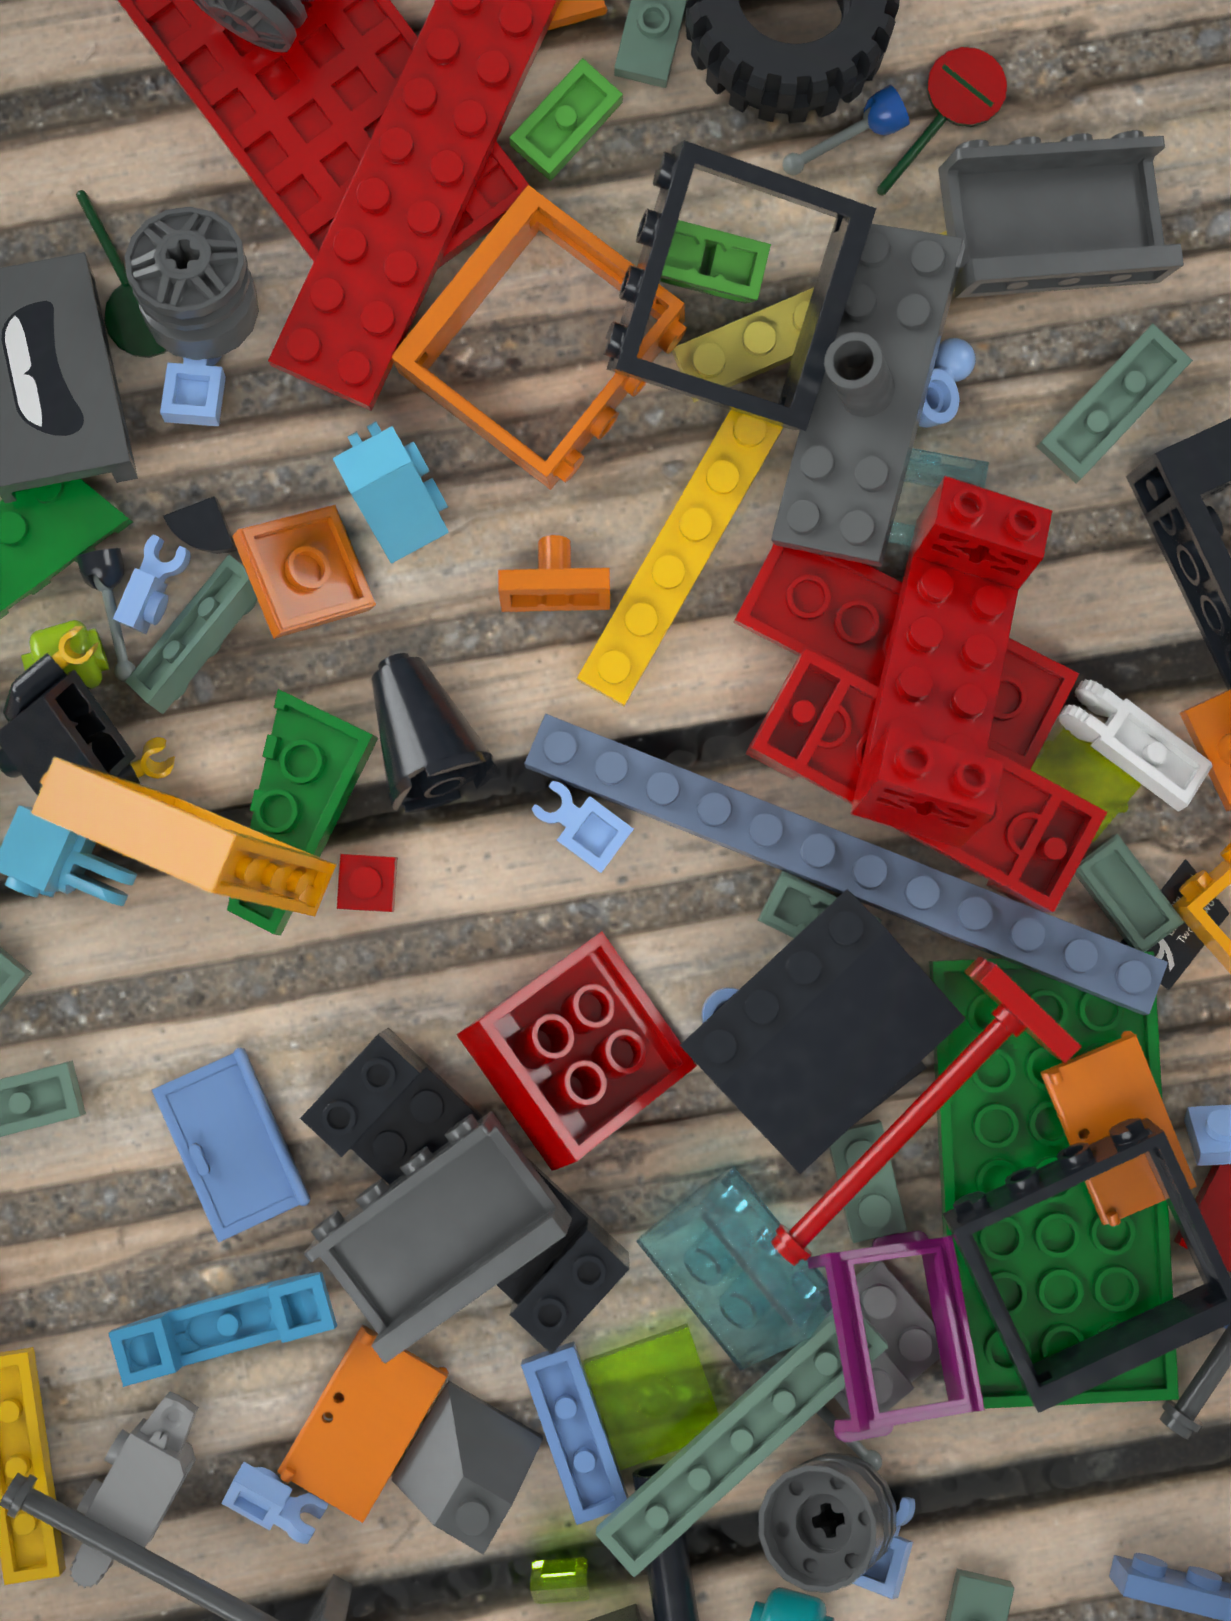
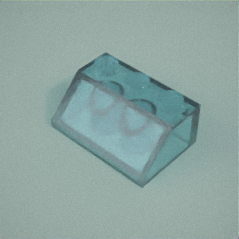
(731, 1276)

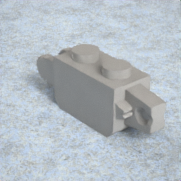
(141, 1484)

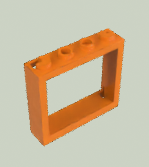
(472, 285)

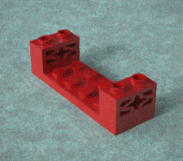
(946, 663)
(1024, 850)

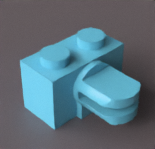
(390, 491)
(53, 859)

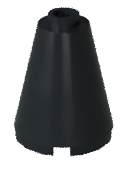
(424, 737)

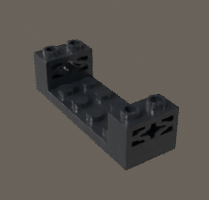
(1189, 533)
(393, 1107)

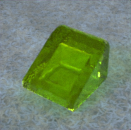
(559, 1580)

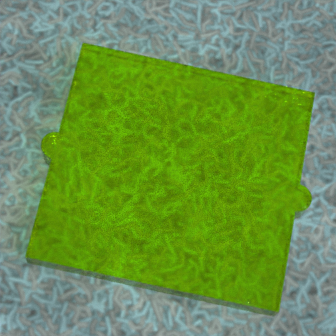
(1086, 774)

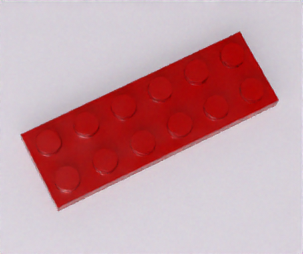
(848, 617)

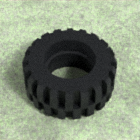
(786, 75)

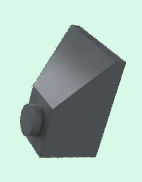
(467, 1466)

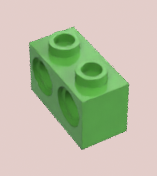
(715, 263)

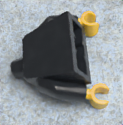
(60, 718)

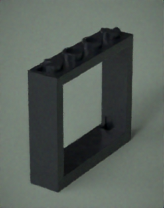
(823, 312)
(1135, 1339)

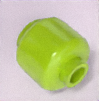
(48, 639)

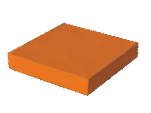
(303, 571)

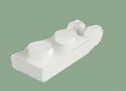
(1137, 744)

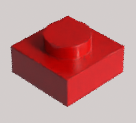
(367, 883)

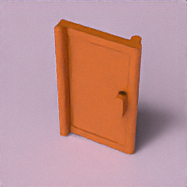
(1096, 1094)
(373, 1421)

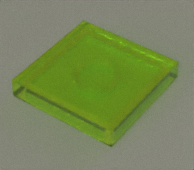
(652, 1395)

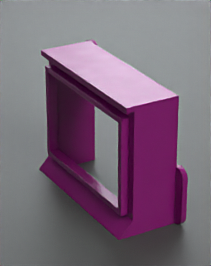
(950, 1327)

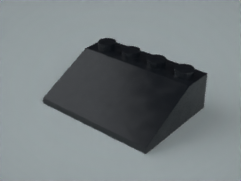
(823, 1031)

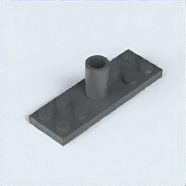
(871, 398)

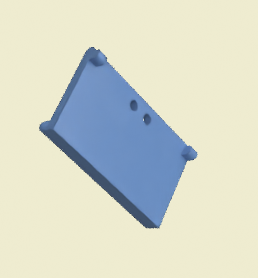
(239, 1140)

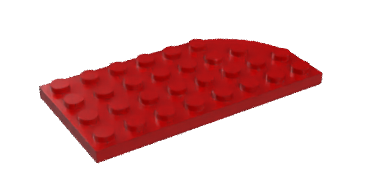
(307, 112)

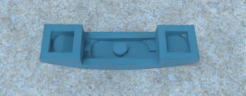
(222, 1326)

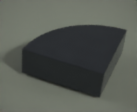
(202, 527)

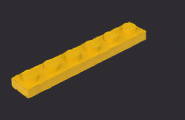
(678, 556)

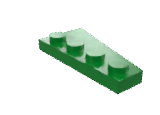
(47, 533)
(303, 787)

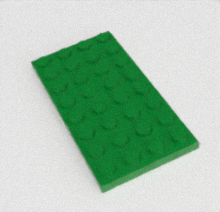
(1053, 1260)

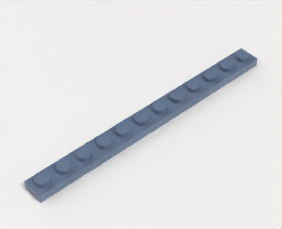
(846, 862)

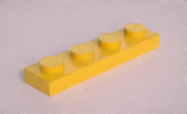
(27, 1545)

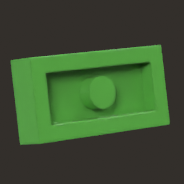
(566, 119)

